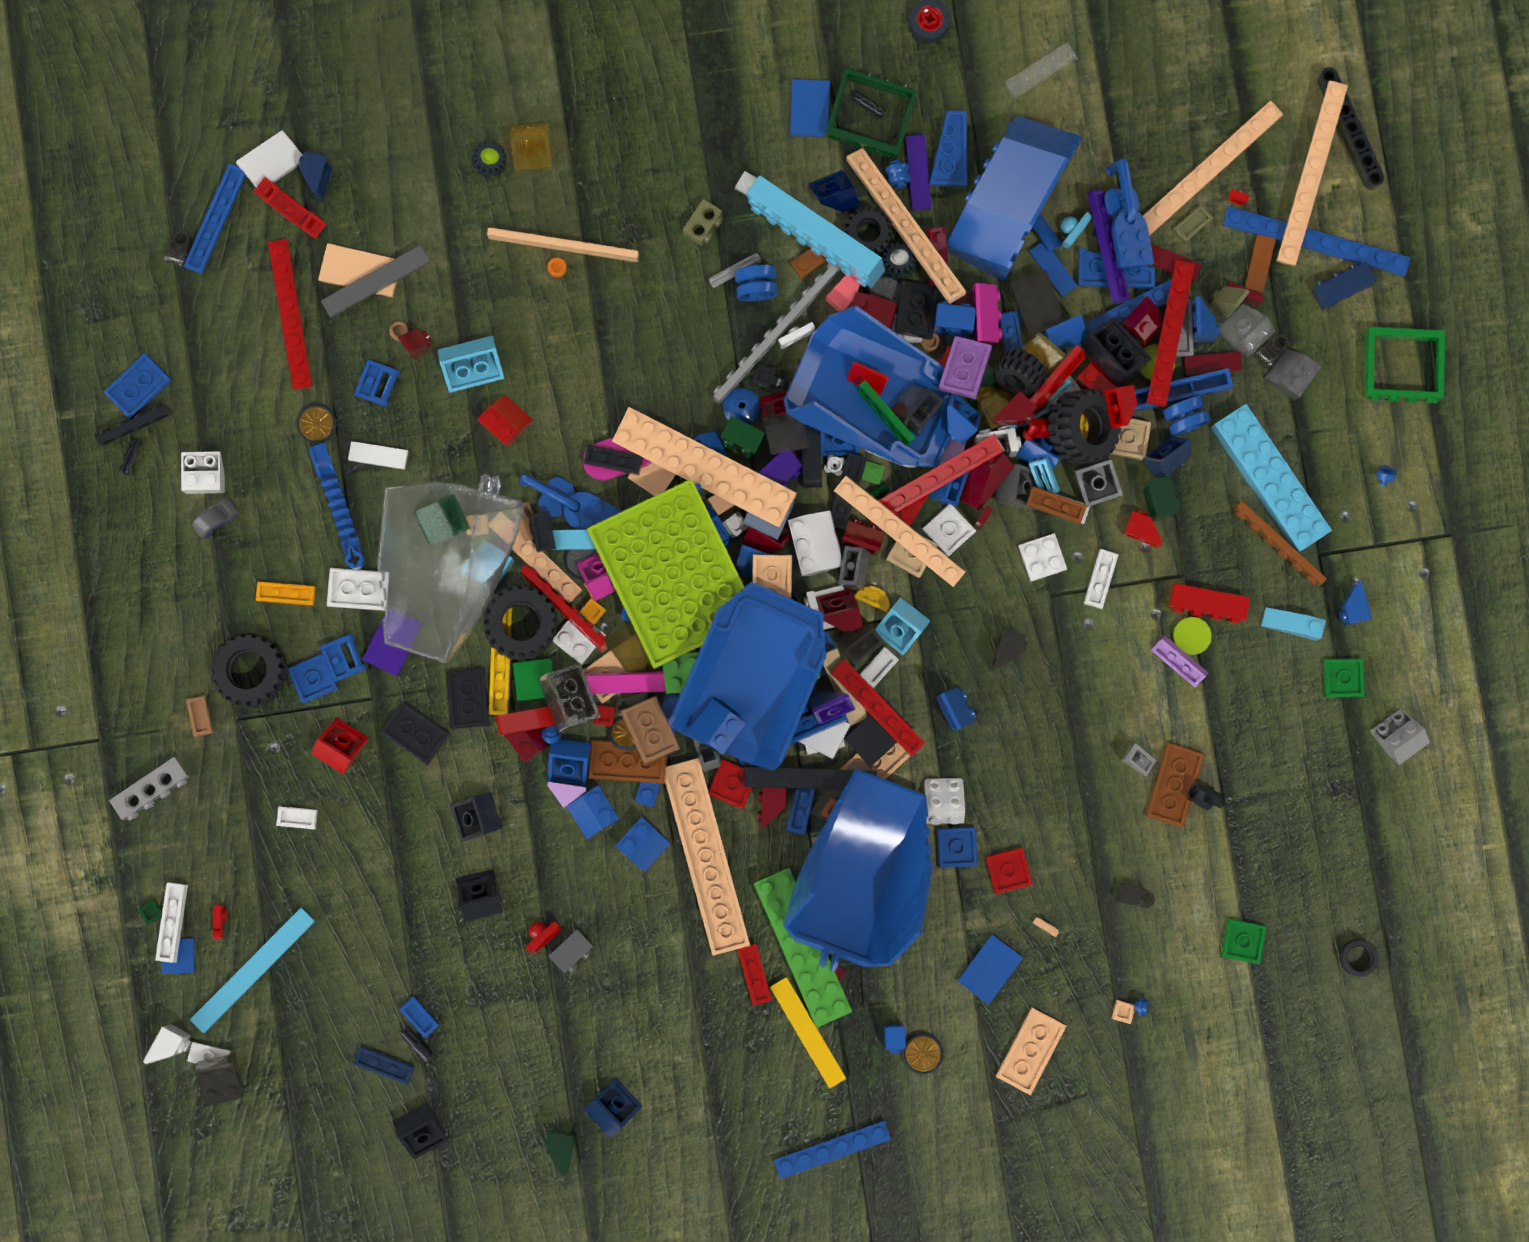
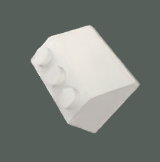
(816, 543)

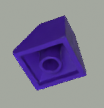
(830, 705)

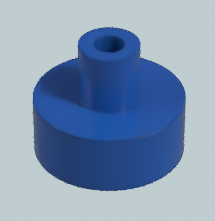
(1386, 475)

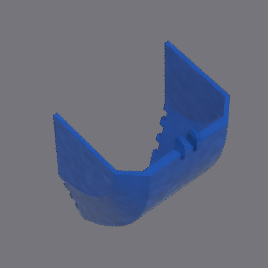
(865, 876)

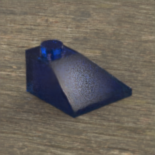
(835, 192)

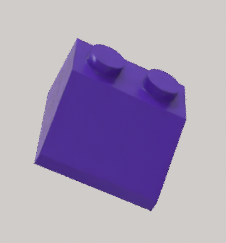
(783, 468)

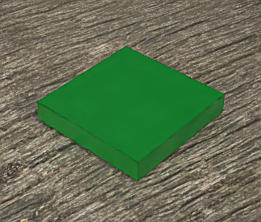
(527, 676)
(1343, 678)
(1243, 941)

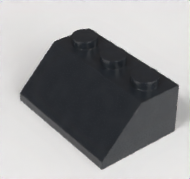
(1115, 352)

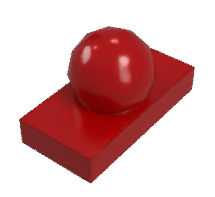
(542, 935)

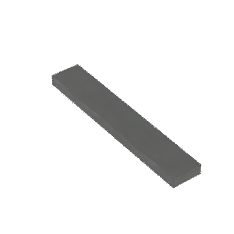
(375, 281)

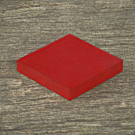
(729, 785)
(1008, 870)

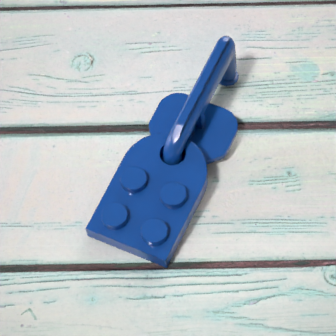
(1128, 227)
(562, 500)

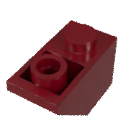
(773, 802)

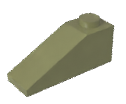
(1228, 300)

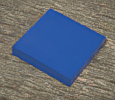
(312, 678)
(957, 847)

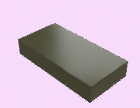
(1192, 224)

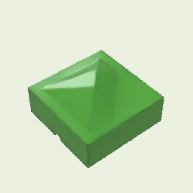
(872, 473)

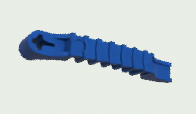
(337, 502)

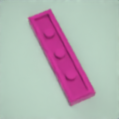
(626, 682)

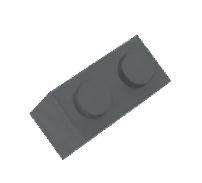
(854, 568)
(571, 951)

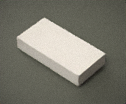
(879, 667)
(297, 817)

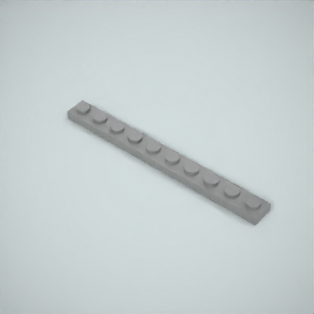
(772, 336)

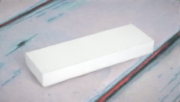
(378, 455)
(1101, 579)

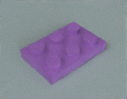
(965, 367)

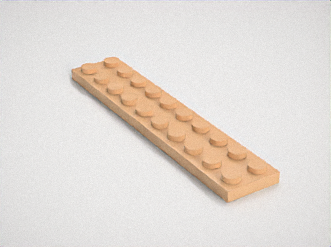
(705, 467)
(706, 857)

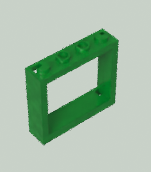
(1403, 334)

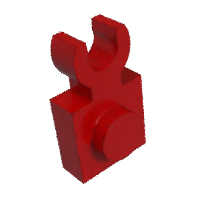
(220, 915)

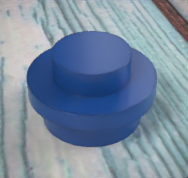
(550, 734)
(1141, 1006)

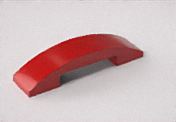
(289, 208)

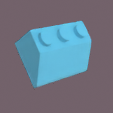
(470, 364)

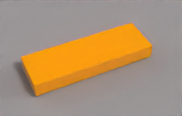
(285, 593)

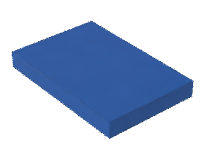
(809, 108)
(137, 386)
(990, 969)

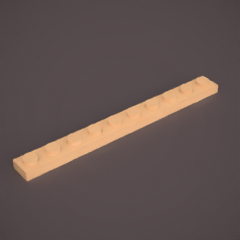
(1212, 166)
(1312, 173)
(906, 226)

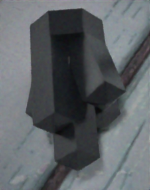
(1205, 796)

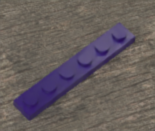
(1102, 223)

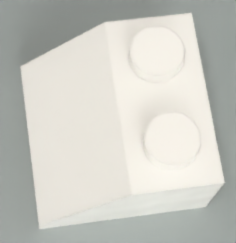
(168, 1043)

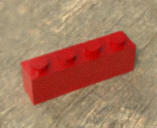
(1208, 602)

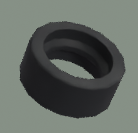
(1374, 958)

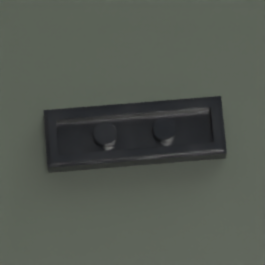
(613, 460)

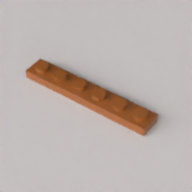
(1284, 549)

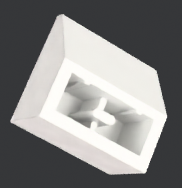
(202, 473)

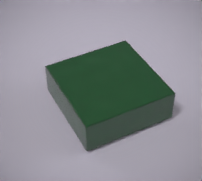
(150, 912)

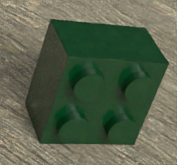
(742, 438)

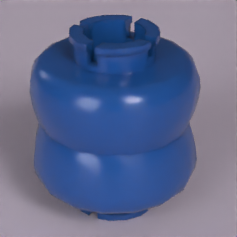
(898, 174)

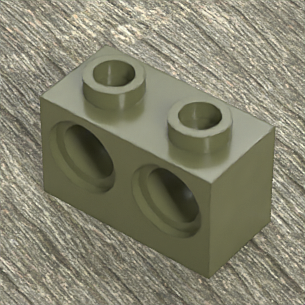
(699, 221)

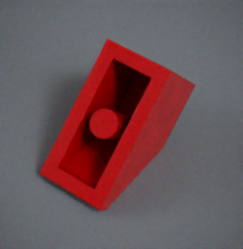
(1121, 405)
(1142, 529)

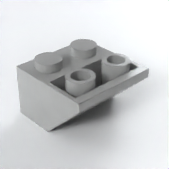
(1400, 736)

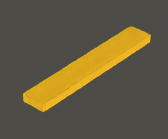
(500, 674)
(808, 1032)

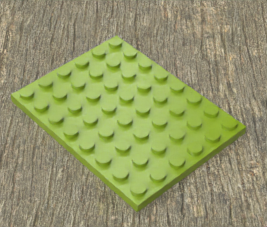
(667, 570)

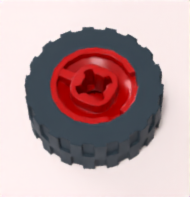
(929, 21)

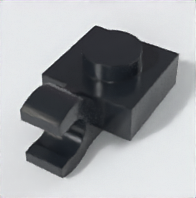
(767, 377)

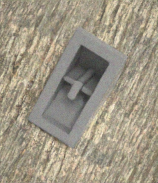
(1138, 759)

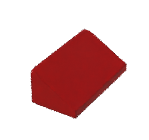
(860, 373)

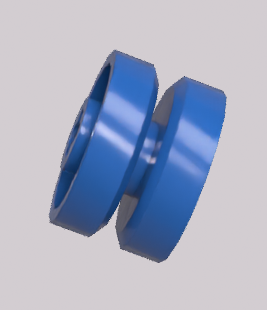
(756, 283)
(1186, 416)

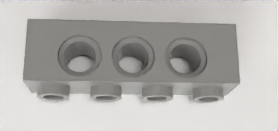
(122, 801)

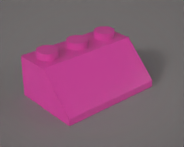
(987, 315)
(596, 577)

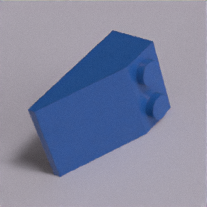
(956, 709)

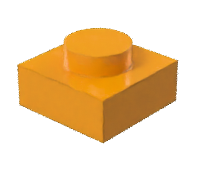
(592, 611)

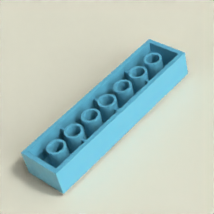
(815, 232)
(1271, 478)

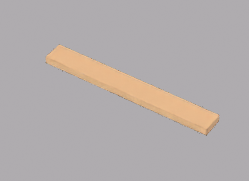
(563, 244)

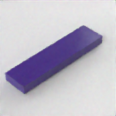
(919, 172)

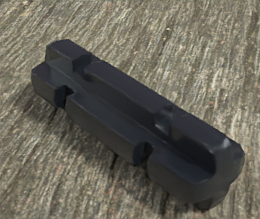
(868, 104)
(130, 456)

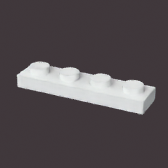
(171, 922)

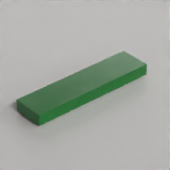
(885, 414)

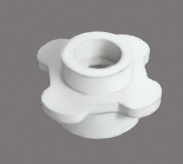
(834, 460)

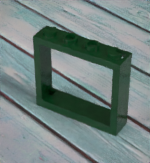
(863, 142)

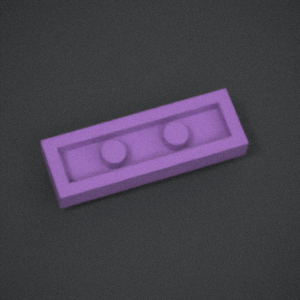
(1179, 661)

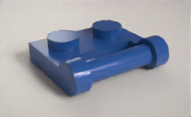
(371, 380)
(337, 660)

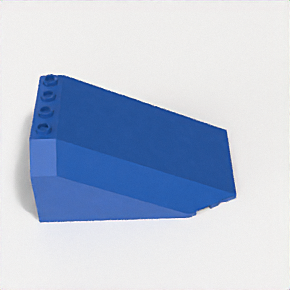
(831, 404)
(759, 667)

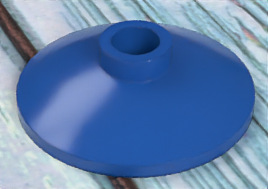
(746, 396)

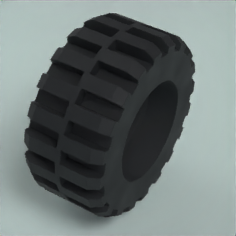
(1066, 429)
(514, 648)
(224, 663)

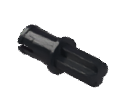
(416, 1044)

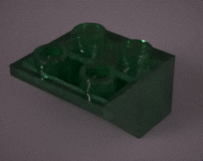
(442, 519)

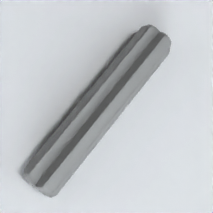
(729, 273)

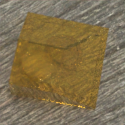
(991, 402)

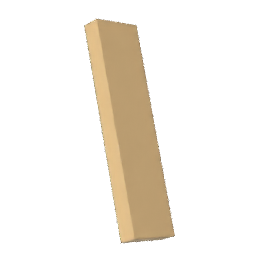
(831, 661)

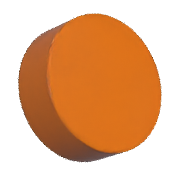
(557, 267)

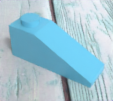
(1293, 623)

